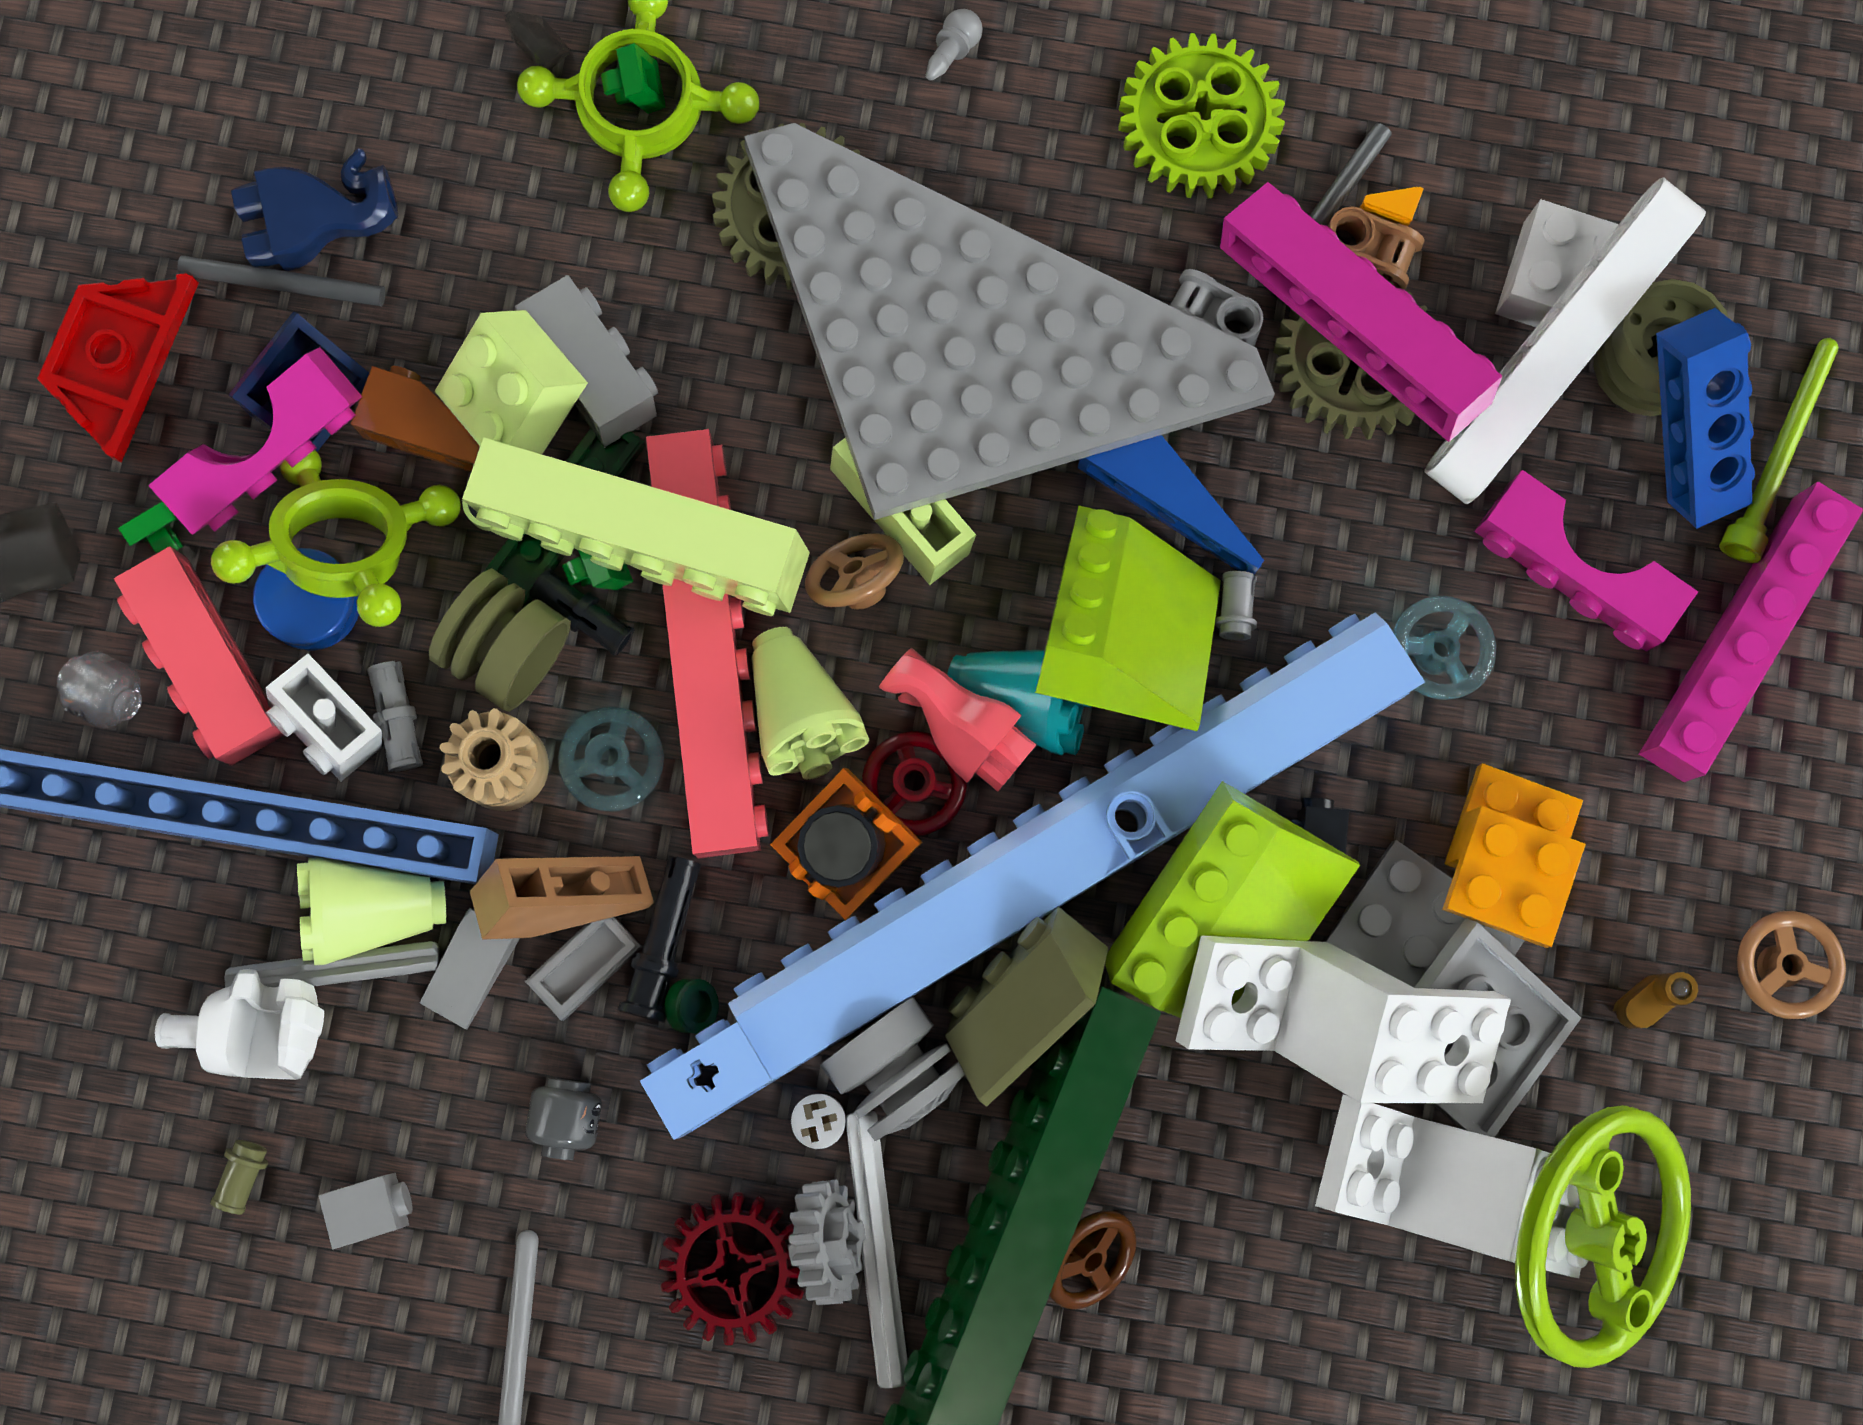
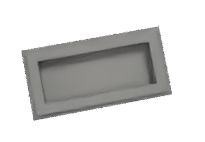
(583, 965)

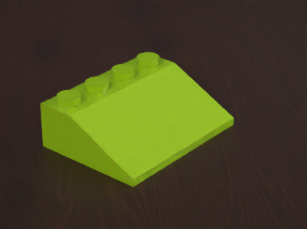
(1130, 623)
(1230, 877)

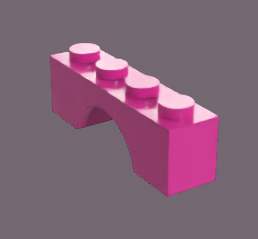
(304, 402)
(1530, 529)

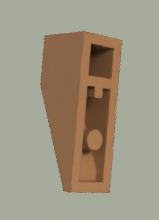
(556, 894)

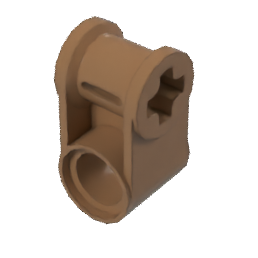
(1379, 242)

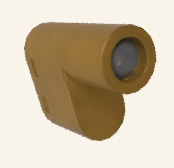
(1654, 998)

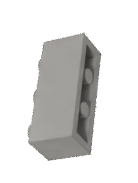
(616, 393)

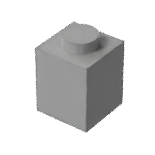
(366, 1210)

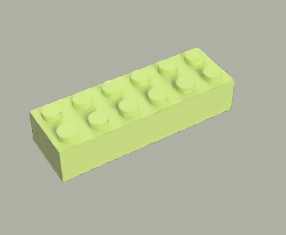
(636, 527)

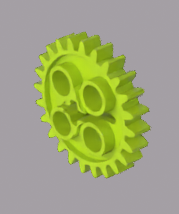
(1193, 73)

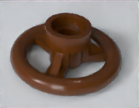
(1088, 1255)

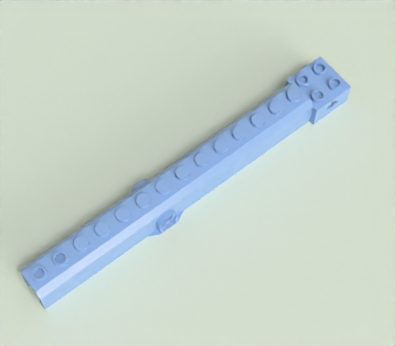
(1031, 869)

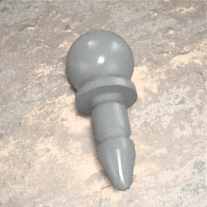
(959, 34)

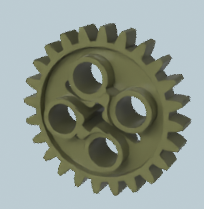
(747, 217)
(1302, 349)

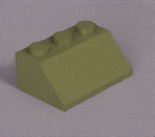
(1025, 1002)

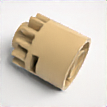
(515, 777)

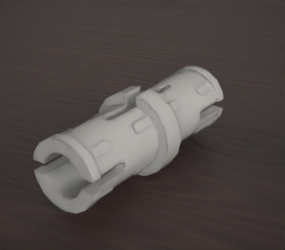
(395, 716)

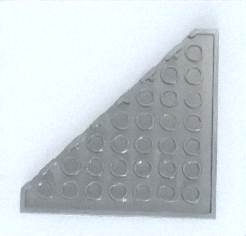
(970, 344)

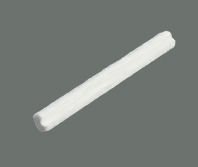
(877, 1252)

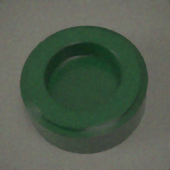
(691, 1005)

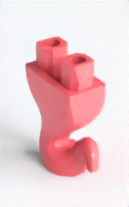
(968, 729)

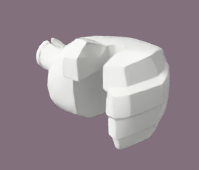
(250, 1029)

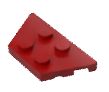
(114, 353)

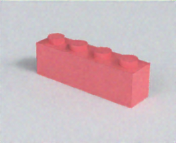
(198, 655)

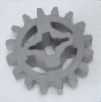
(826, 1242)

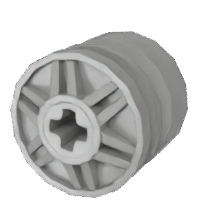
(894, 1069)

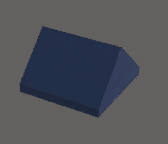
(286, 348)

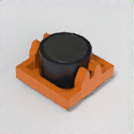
(845, 844)

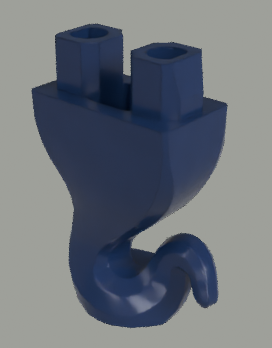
(308, 213)

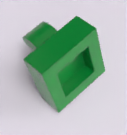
(635, 80)
(155, 527)
(587, 572)

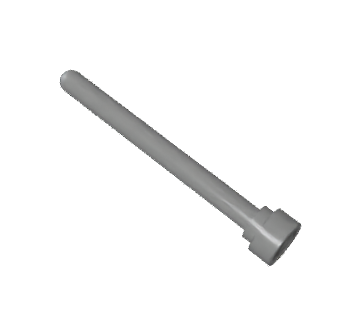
(518, 1328)

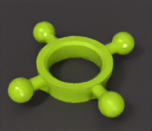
(629, 188)
(331, 499)

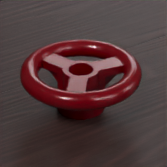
(909, 764)

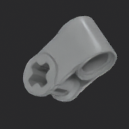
(1217, 304)

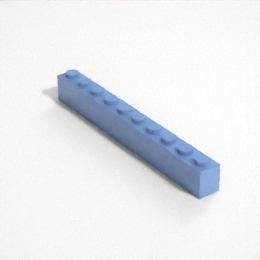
(245, 817)

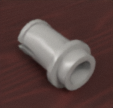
(1237, 606)

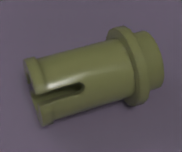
(239, 1176)

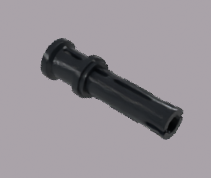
(656, 963)

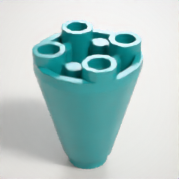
(1013, 680)

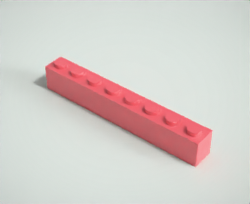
(709, 672)

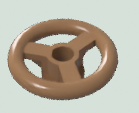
(861, 579)
(1771, 970)

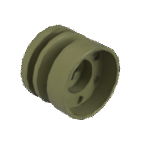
(1629, 357)
(499, 639)

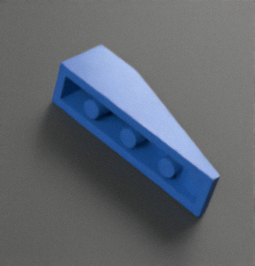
(1165, 487)

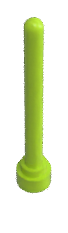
(1747, 537)

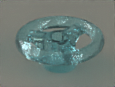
(1431, 662)
(573, 770)

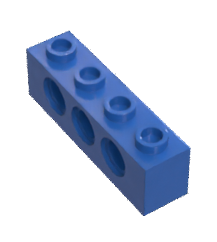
(1706, 416)

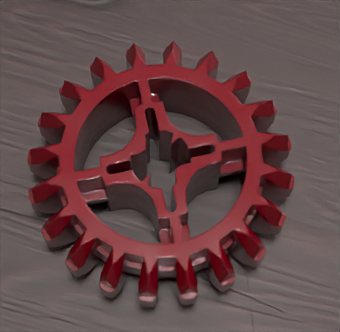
(739, 1294)

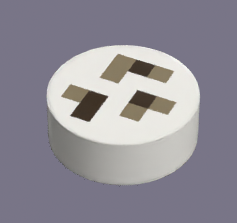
(818, 1121)

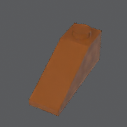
(409, 417)

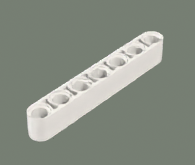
(1568, 338)

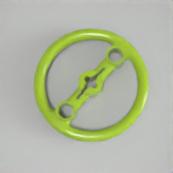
(1603, 1236)

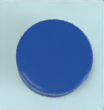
(299, 616)

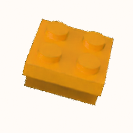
(1514, 856)

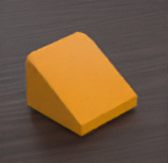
(1394, 205)

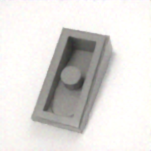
(466, 972)

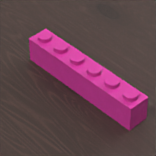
(1360, 311)
(1751, 633)

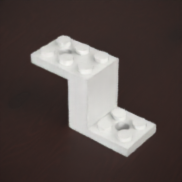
(1343, 1020)
(1438, 1182)

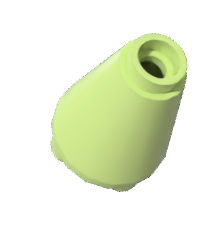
(800, 708)
(362, 907)

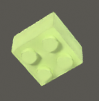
(510, 382)

